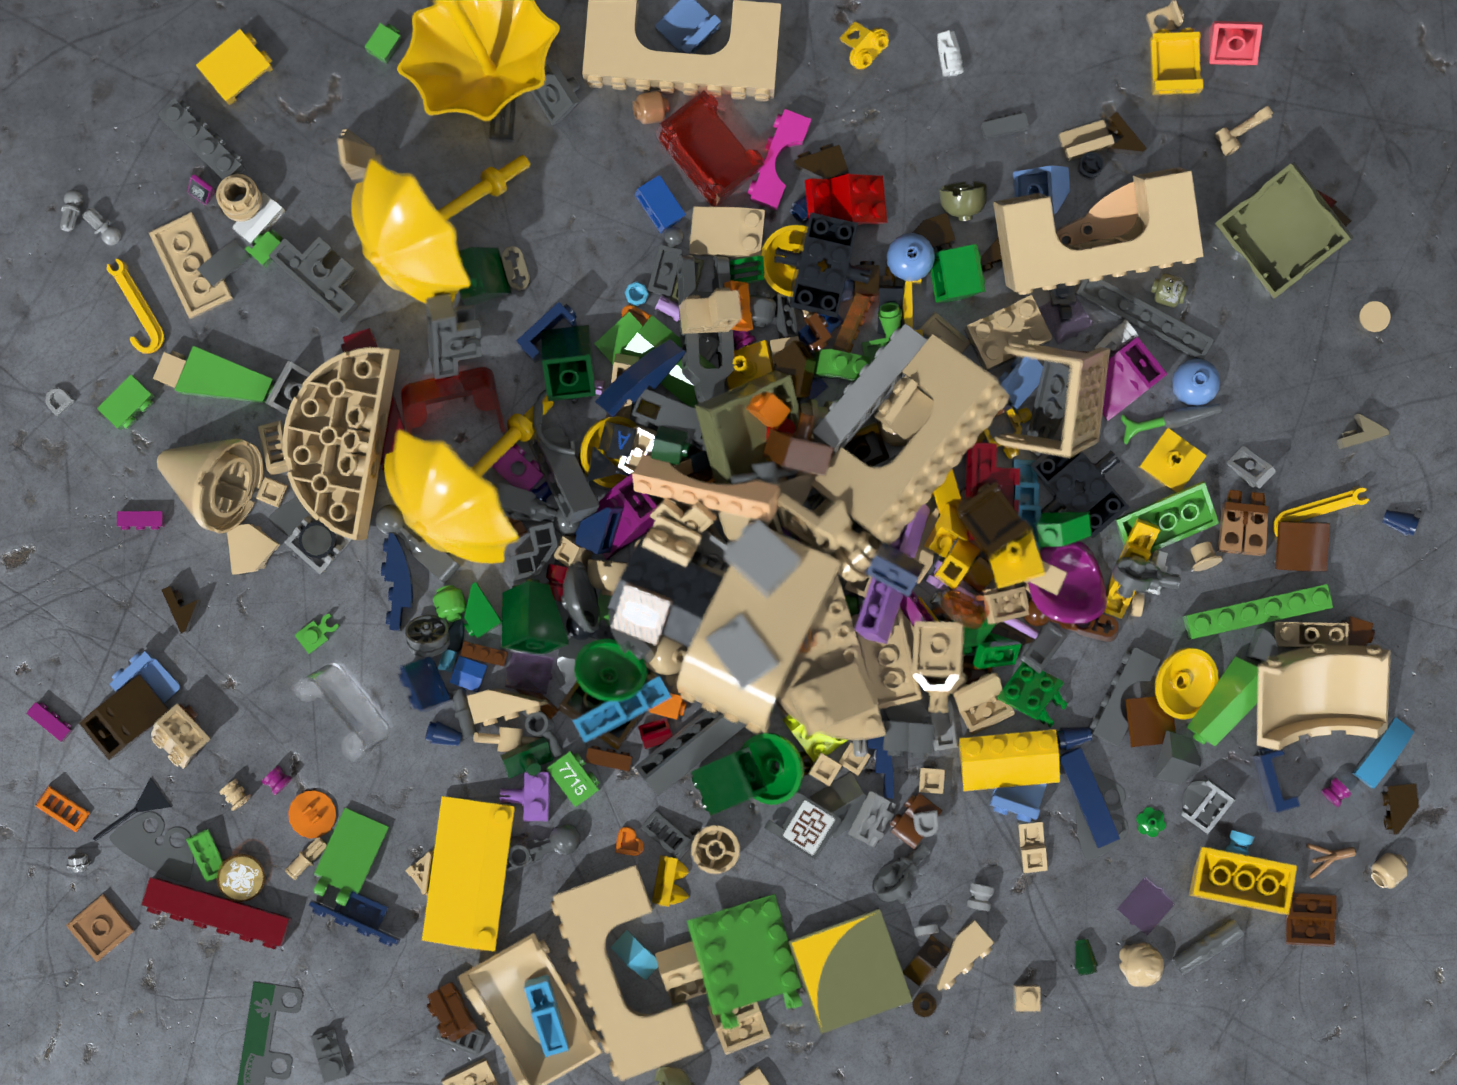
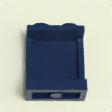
(546, 322)
(1269, 781)

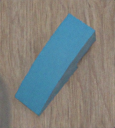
(1383, 753)
(546, 1015)

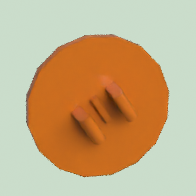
(312, 814)

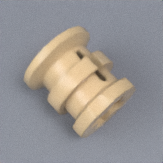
(235, 794)

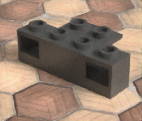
(319, 273)
(447, 332)
(671, 415)

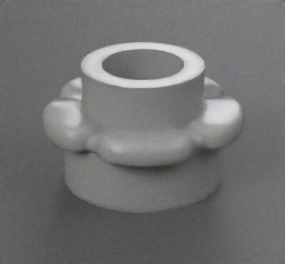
(78, 862)

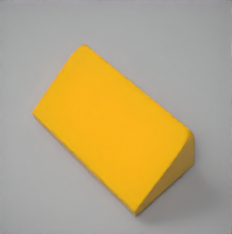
(947, 493)

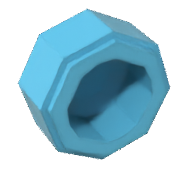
(636, 293)

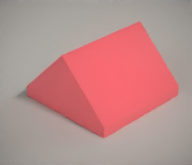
(1234, 42)

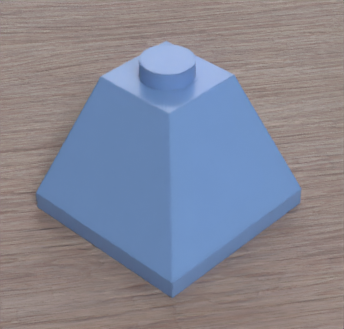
(1047, 180)

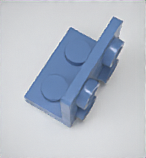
(688, 26)

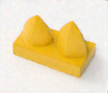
(664, 890)

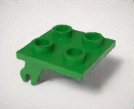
(1032, 692)

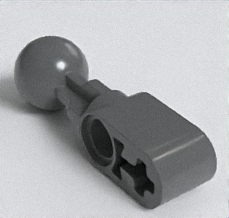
(524, 506)
(391, 520)
(563, 840)

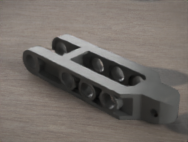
(707, 382)

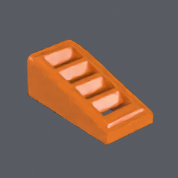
(57, 815)

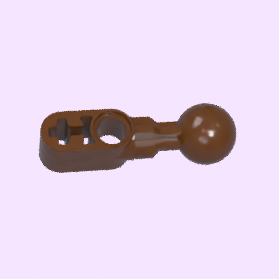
(1037, 618)

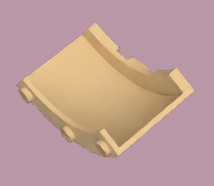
(1323, 692)
(500, 997)

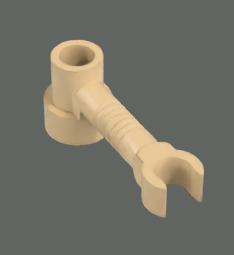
(1229, 140)

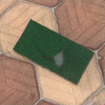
(527, 758)

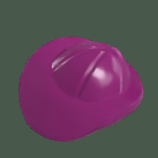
(1083, 590)

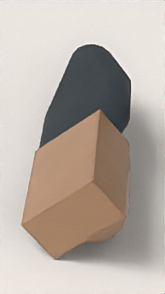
(693, 464)

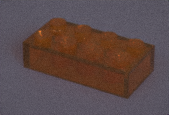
(851, 323)

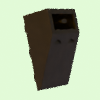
(124, 717)

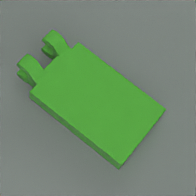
(349, 854)

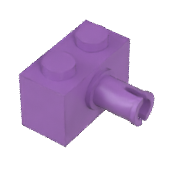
(533, 796)

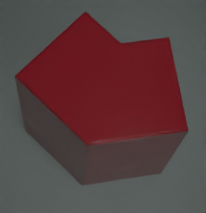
(655, 732)

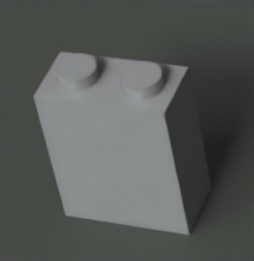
(761, 558)

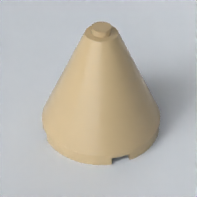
(214, 480)

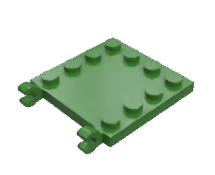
(744, 957)

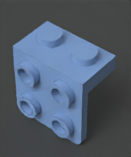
(152, 671)
(1018, 800)

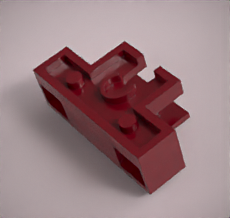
(983, 470)

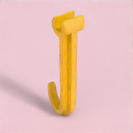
(140, 307)
(1321, 507)

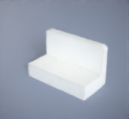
(262, 222)

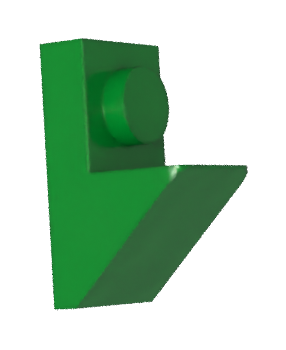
(996, 652)

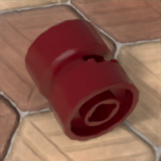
(556, 578)

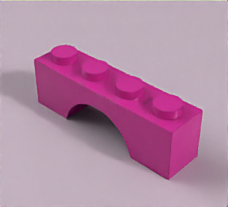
(790, 132)

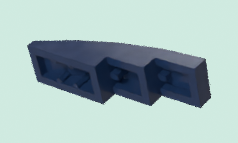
(634, 381)
(883, 764)
(1089, 797)

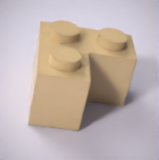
(710, 314)

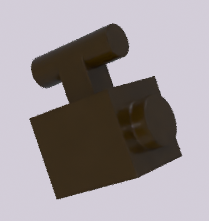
(872, 288)

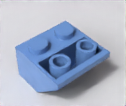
(1021, 380)

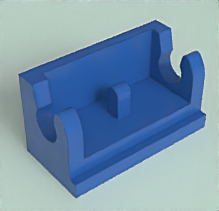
(660, 204)

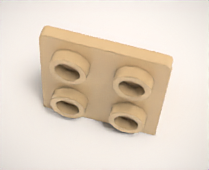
(178, 736)

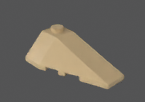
(356, 154)

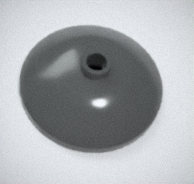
(580, 597)

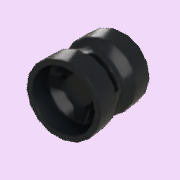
(1094, 165)

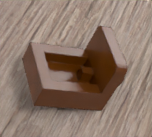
(817, 325)

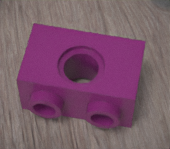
(528, 479)

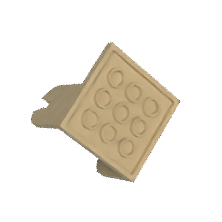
(1083, 402)

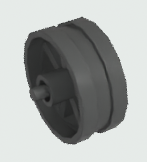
(427, 632)

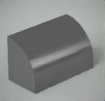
(1262, 646)

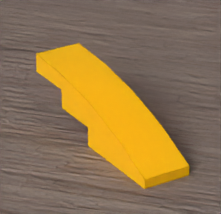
(1138, 544)

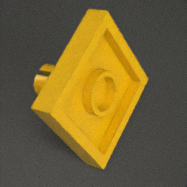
(750, 363)
(1172, 461)
(1018, 563)

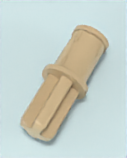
(306, 858)

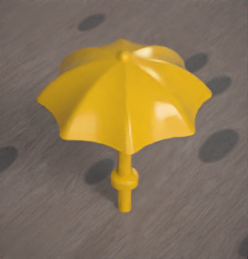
(477, 54)
(408, 237)
(449, 501)

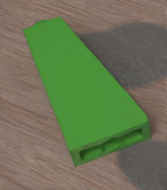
(220, 378)
(1227, 703)

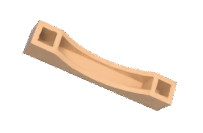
(748, 499)

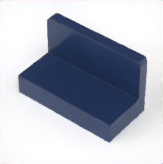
(895, 569)

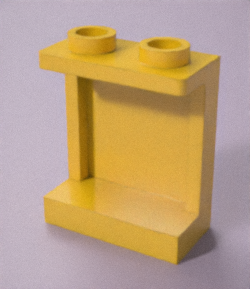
(1175, 62)
(234, 65)

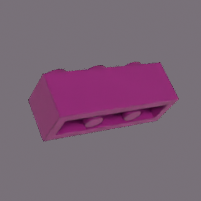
(140, 519)
(914, 609)
(50, 721)

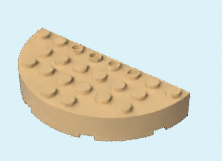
(338, 437)
(832, 648)

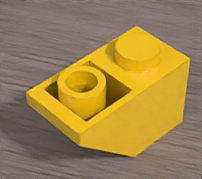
(957, 563)

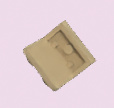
(905, 409)
(980, 705)

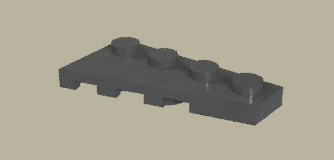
(1050, 401)

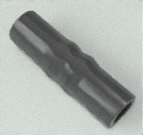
(1208, 946)

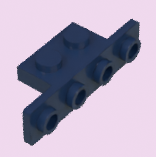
(361, 913)

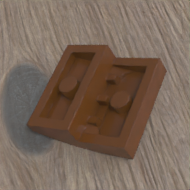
(1302, 546)
(1147, 722)
(1311, 920)

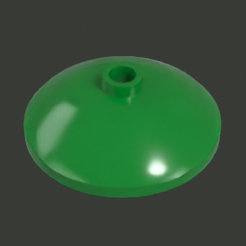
(605, 661)
(780, 782)

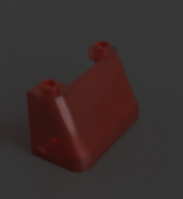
(707, 149)

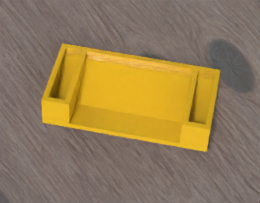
(468, 873)

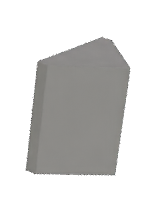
(287, 387)

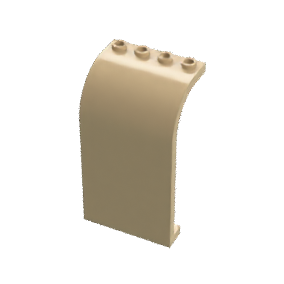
(777, 621)

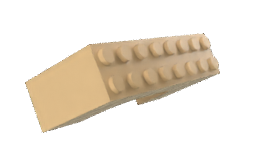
(739, 69)
(1161, 235)
(963, 407)
(632, 1038)

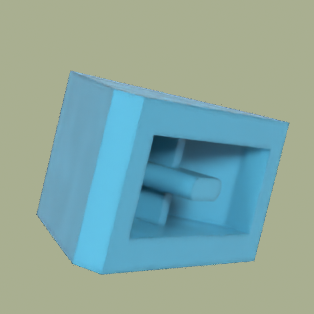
(635, 955)

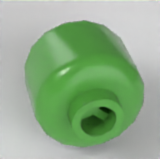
(449, 603)

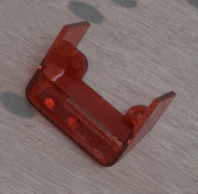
(476, 382)

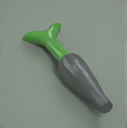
(1171, 419)

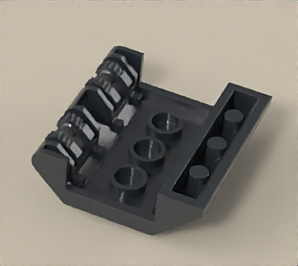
(689, 587)

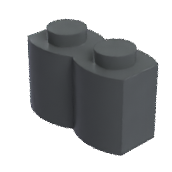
(908, 738)

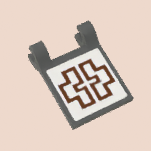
(806, 827)

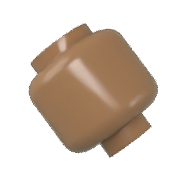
(650, 107)

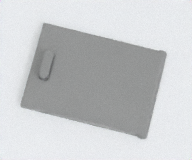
(741, 652)

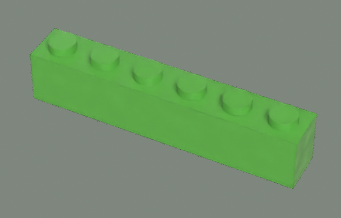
(1257, 612)

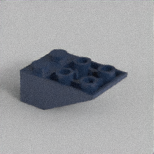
(425, 684)

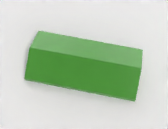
(650, 337)
(1176, 515)

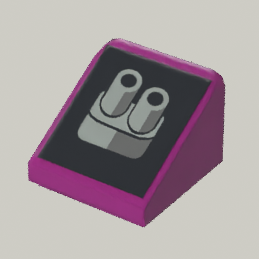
(200, 189)

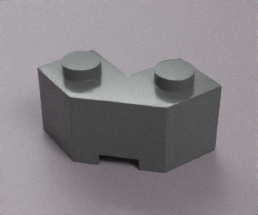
(543, 545)

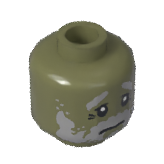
(1169, 290)

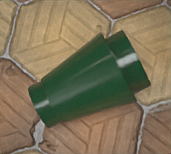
(1084, 958)

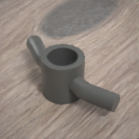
(763, 472)
(546, 732)

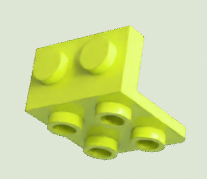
(815, 743)

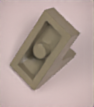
(1367, 430)

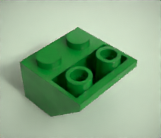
(957, 274)

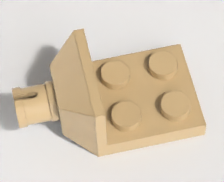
(821, 533)
(938, 661)

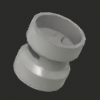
(980, 897)

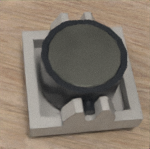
(316, 543)

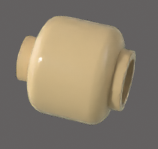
(1389, 870)

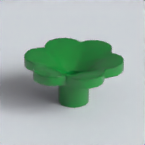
(1144, 819)

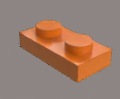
(745, 323)

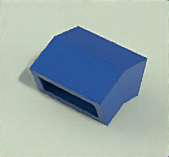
(468, 674)

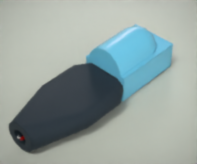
(449, 656)

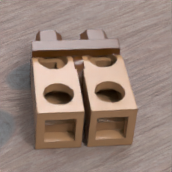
(1246, 517)

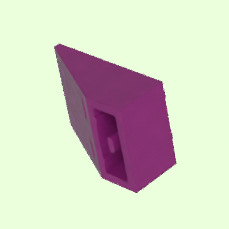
(1129, 376)
(635, 516)

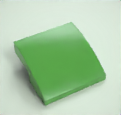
(618, 337)

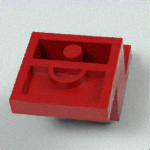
(848, 198)

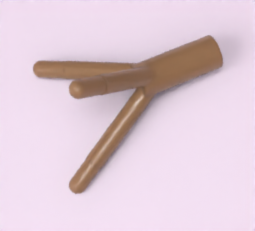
(1331, 857)

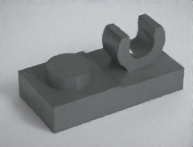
(329, 1055)

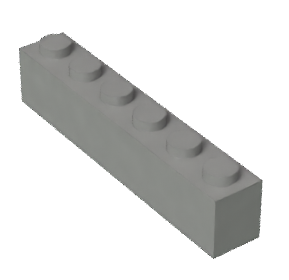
(869, 390)

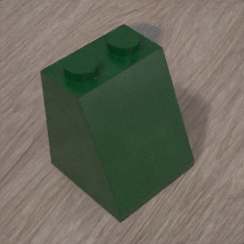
(485, 274)
(568, 362)
(531, 619)
(728, 781)

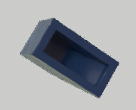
(599, 530)

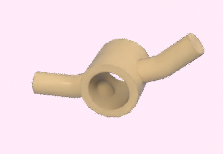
(507, 739)

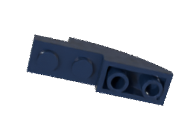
(397, 571)

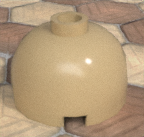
(605, 574)
(668, 656)
(715, 849)

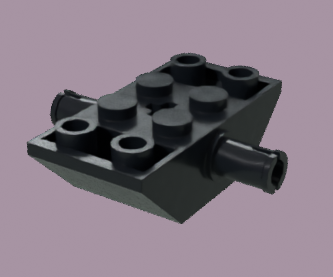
(829, 241)
(1098, 498)

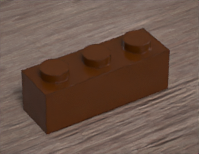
(484, 653)
(609, 758)

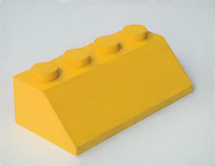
(1009, 760)
(1243, 881)

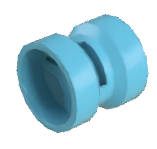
(1239, 839)

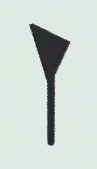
(602, 467)
(149, 800)

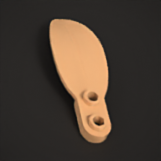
(1108, 218)

